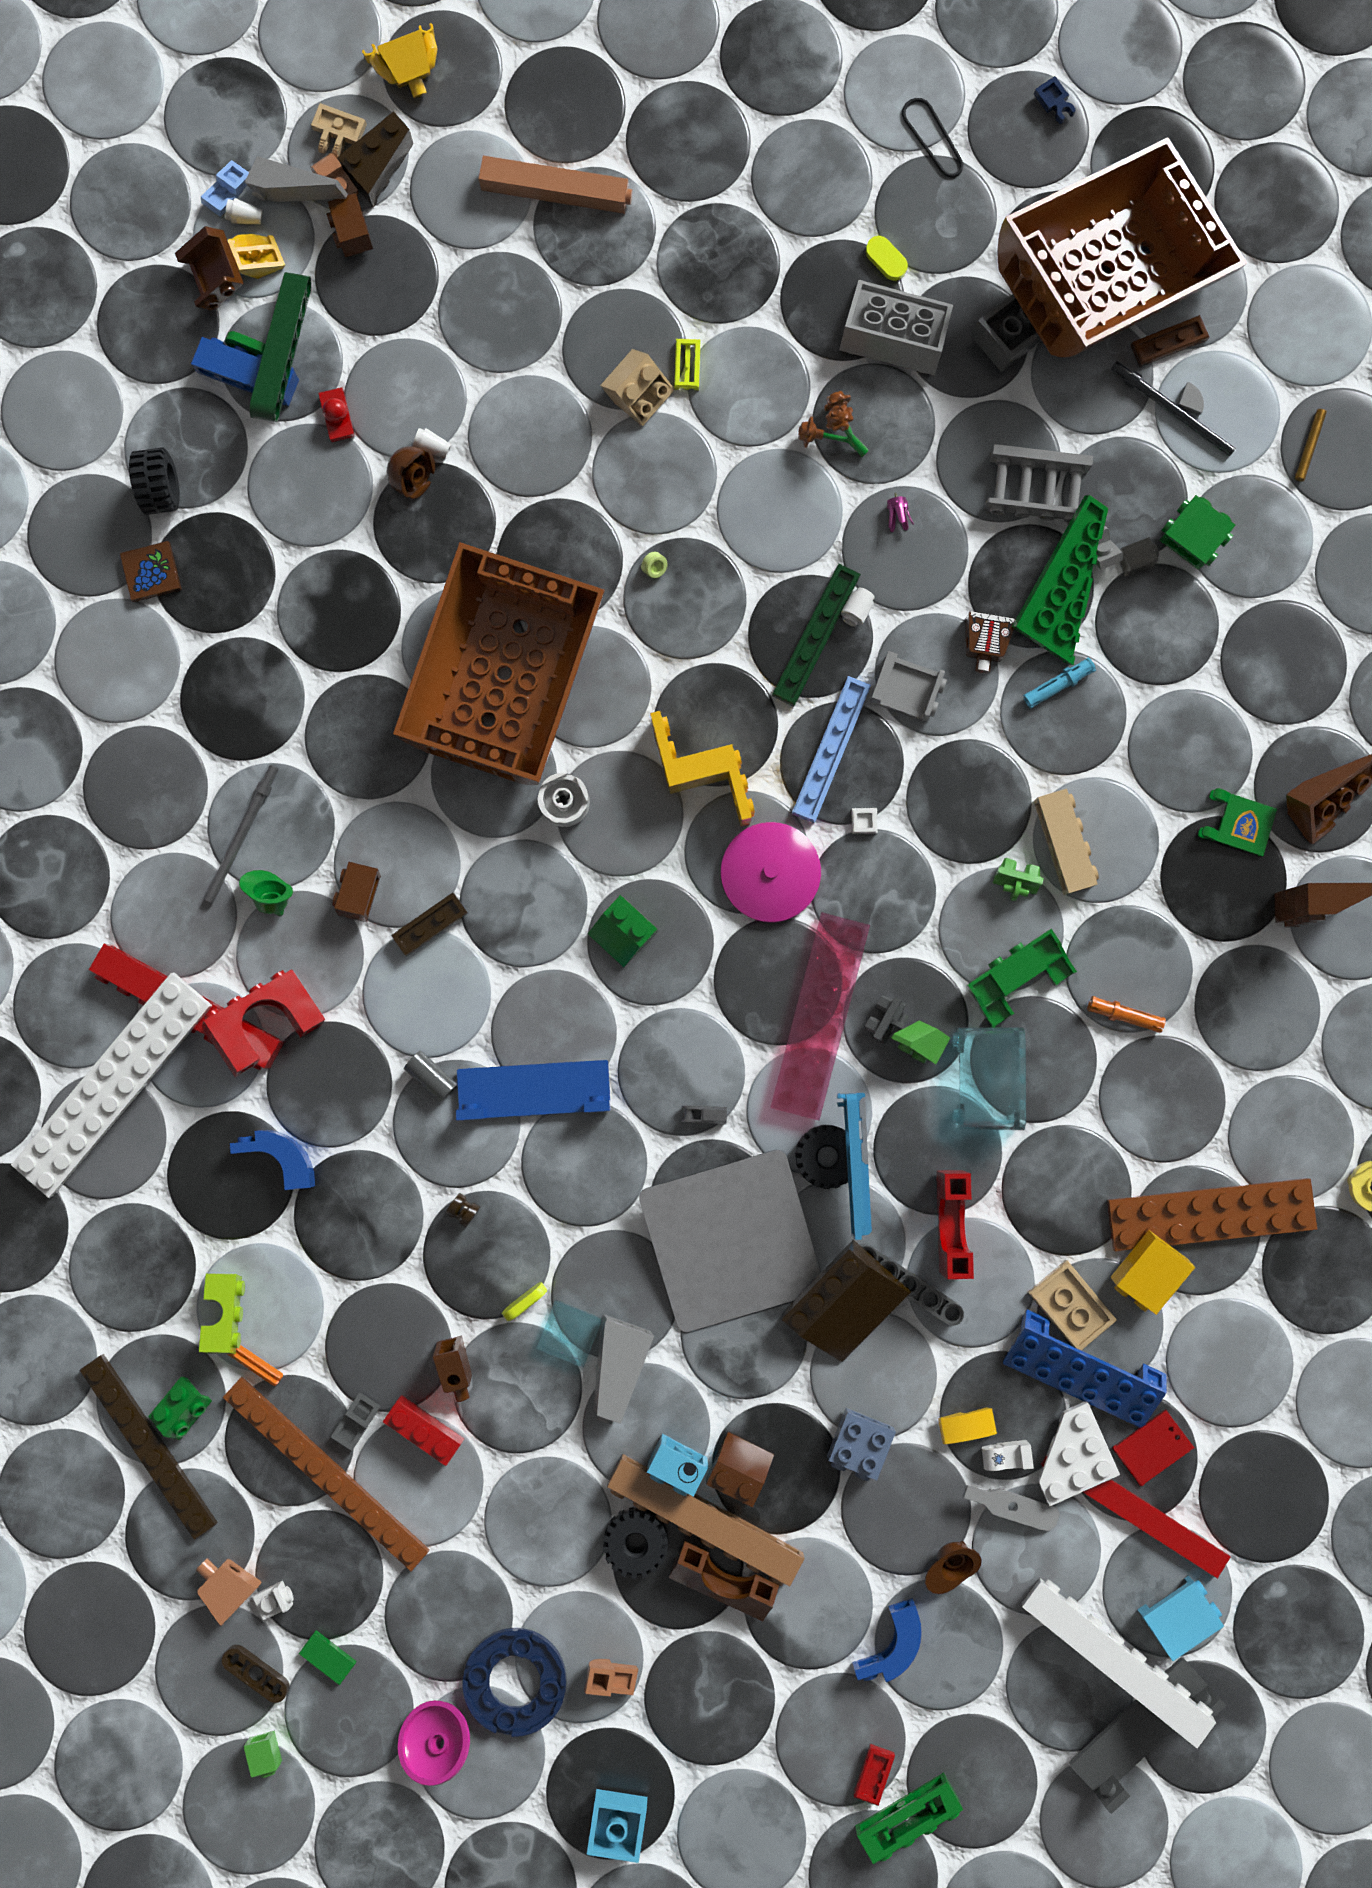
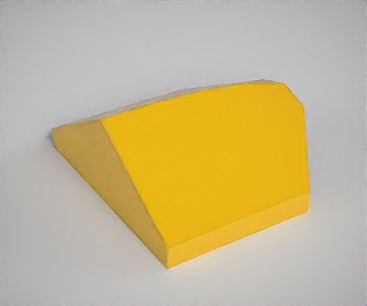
(256, 255)

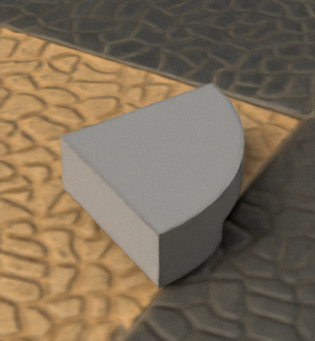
(1191, 399)

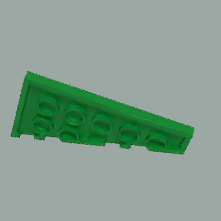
(1062, 591)

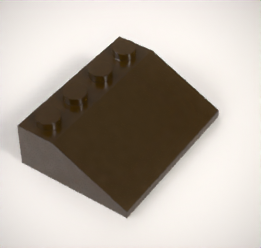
(845, 1302)

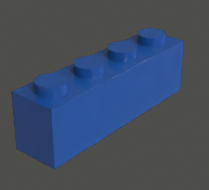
(234, 366)

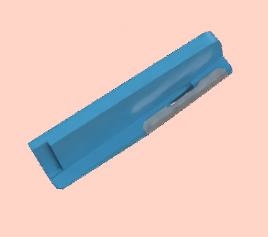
(857, 1163)

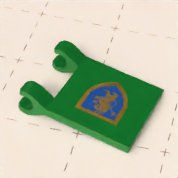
(1243, 823)

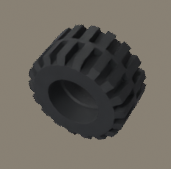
(154, 481)

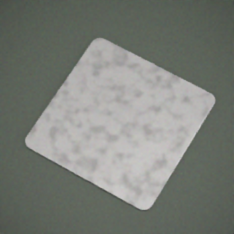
(730, 1240)

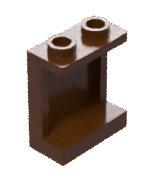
(211, 266)

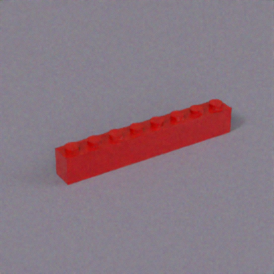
(142, 981)

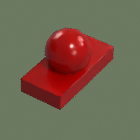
(336, 414)

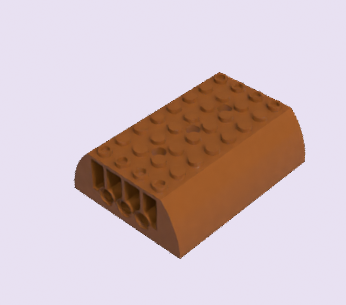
(1058, 244)
(475, 639)

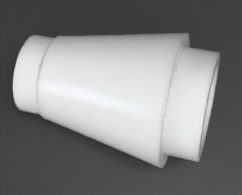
(242, 212)
(431, 443)

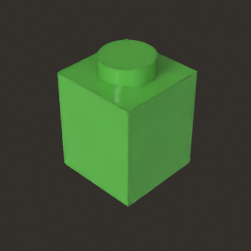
(263, 1754)

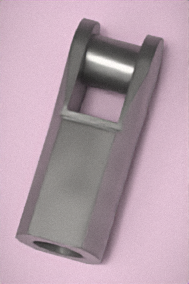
(709, 1114)

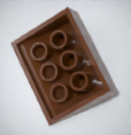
(1316, 901)

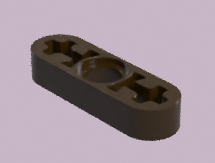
(256, 1685)

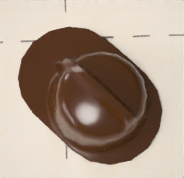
(953, 1566)

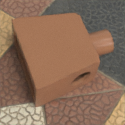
(225, 1588)

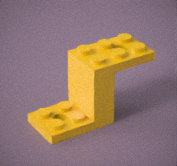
(702, 768)

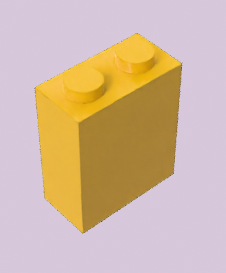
(1152, 1273)

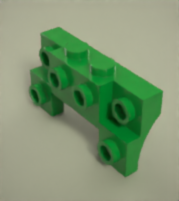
(1008, 974)

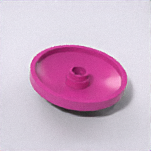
(770, 872)

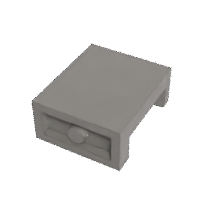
(908, 688)

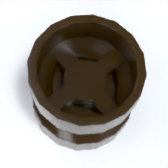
(468, 1212)

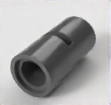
(430, 1076)

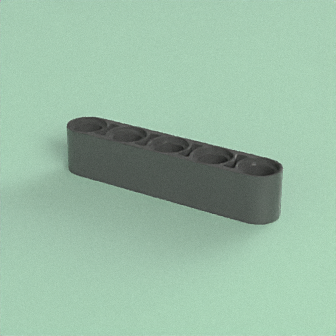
(920, 1288)

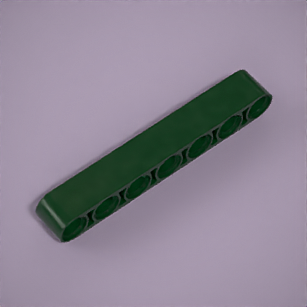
(280, 347)

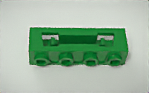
(874, 1831)

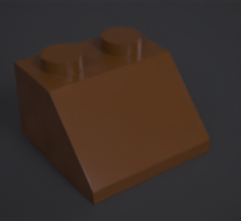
(739, 1469)

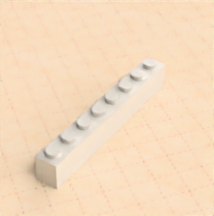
(1119, 1663)

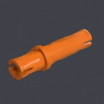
(1132, 1016)

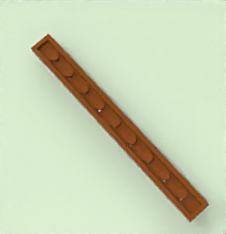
(326, 1473)

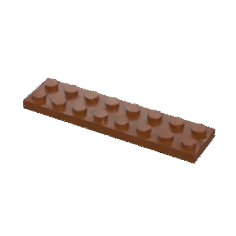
(1214, 1213)

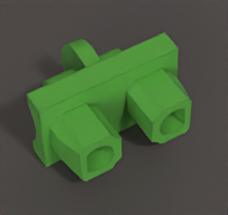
(1018, 882)

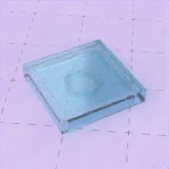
(569, 1333)

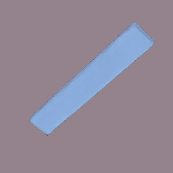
(831, 749)

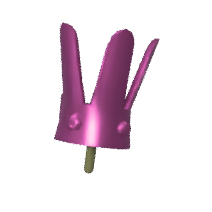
(900, 506)

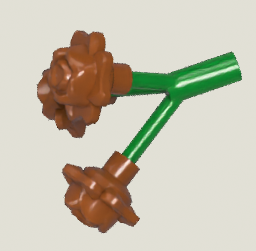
(836, 419)

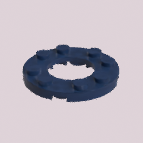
(514, 1719)

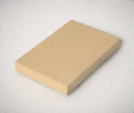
(1072, 1306)

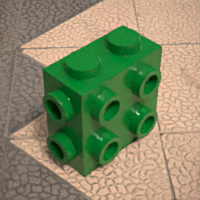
(1197, 532)

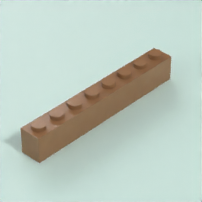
(708, 1521)

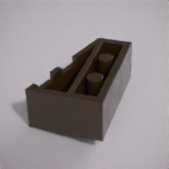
(376, 156)

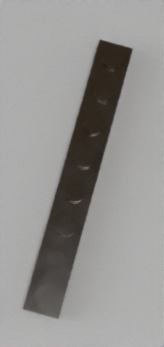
(148, 1446)

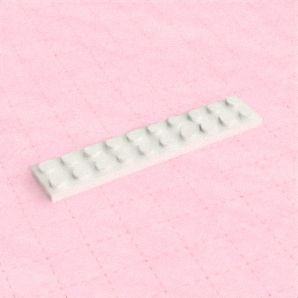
(111, 1085)

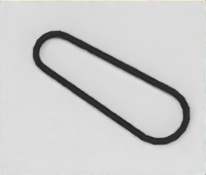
(943, 131)

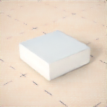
(864, 820)

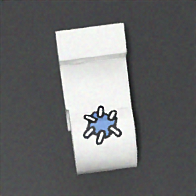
(1007, 1456)

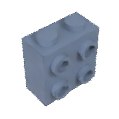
(860, 1445)

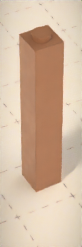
(554, 184)

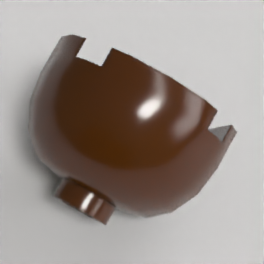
(409, 471)

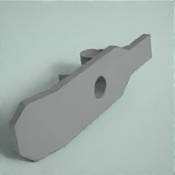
(1026, 1510)

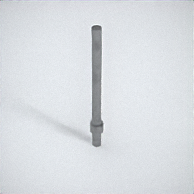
(263, 789)

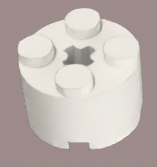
(549, 796)

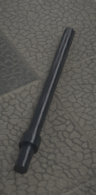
(1134, 379)

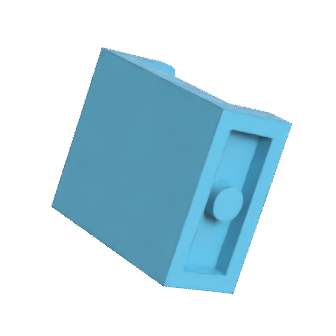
(1182, 1619)

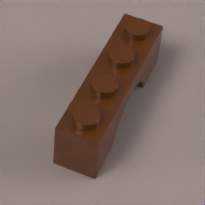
(747, 1594)

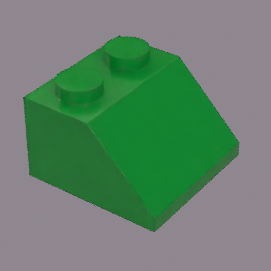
(622, 931)

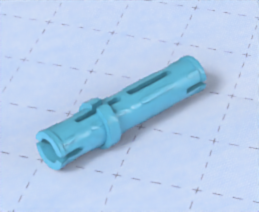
(1067, 678)

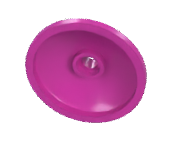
(421, 1738)

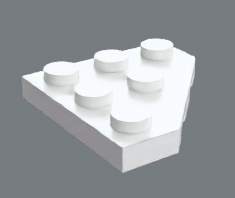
(1076, 1457)

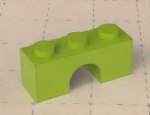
(223, 1336)

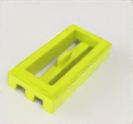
(686, 384)

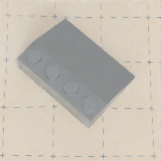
(896, 327)

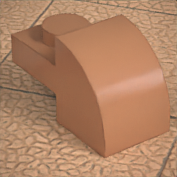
(331, 168)
(610, 1678)

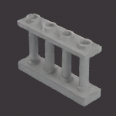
(1028, 460)

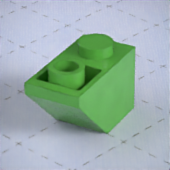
(922, 1041)

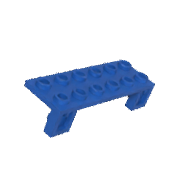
(533, 1089)
(1085, 1375)

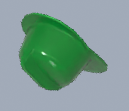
(267, 891)

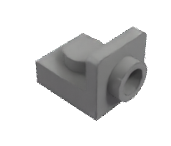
(1107, 551)

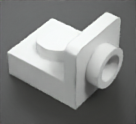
(273, 1600)

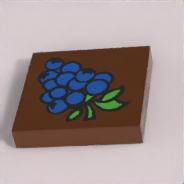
(150, 571)

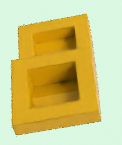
(967, 1426)

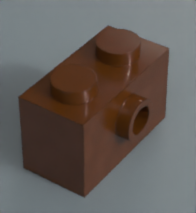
(349, 225)
(356, 891)

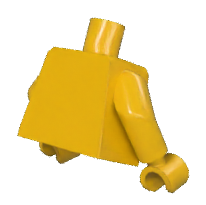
(406, 59)

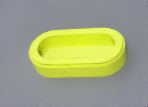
(886, 258)
(524, 1301)

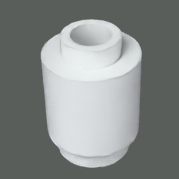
(857, 607)

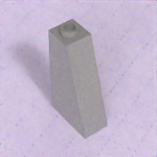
(619, 1364)

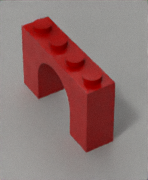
(283, 993)
(952, 1193)

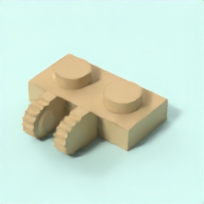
(338, 125)

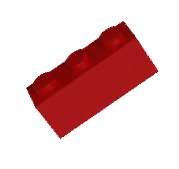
(423, 1430)

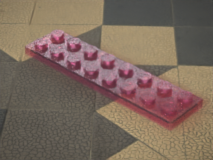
(820, 1016)

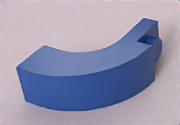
(292, 1157)
(901, 1650)

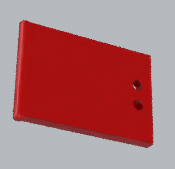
(1153, 1447)

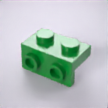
(179, 1409)

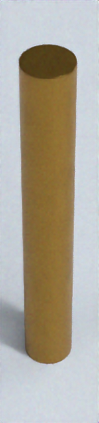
(1310, 445)

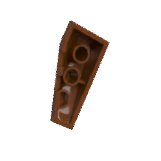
(1322, 798)

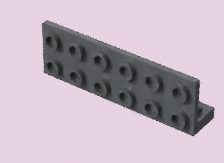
(1133, 1737)

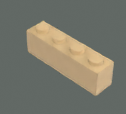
(1066, 842)

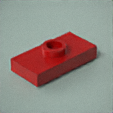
(874, 1774)

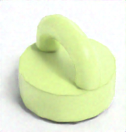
(654, 565)

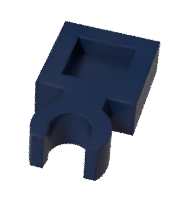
(1054, 97)

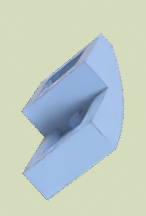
(228, 185)

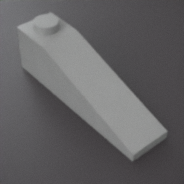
(287, 183)

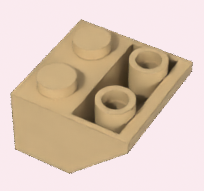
(637, 386)

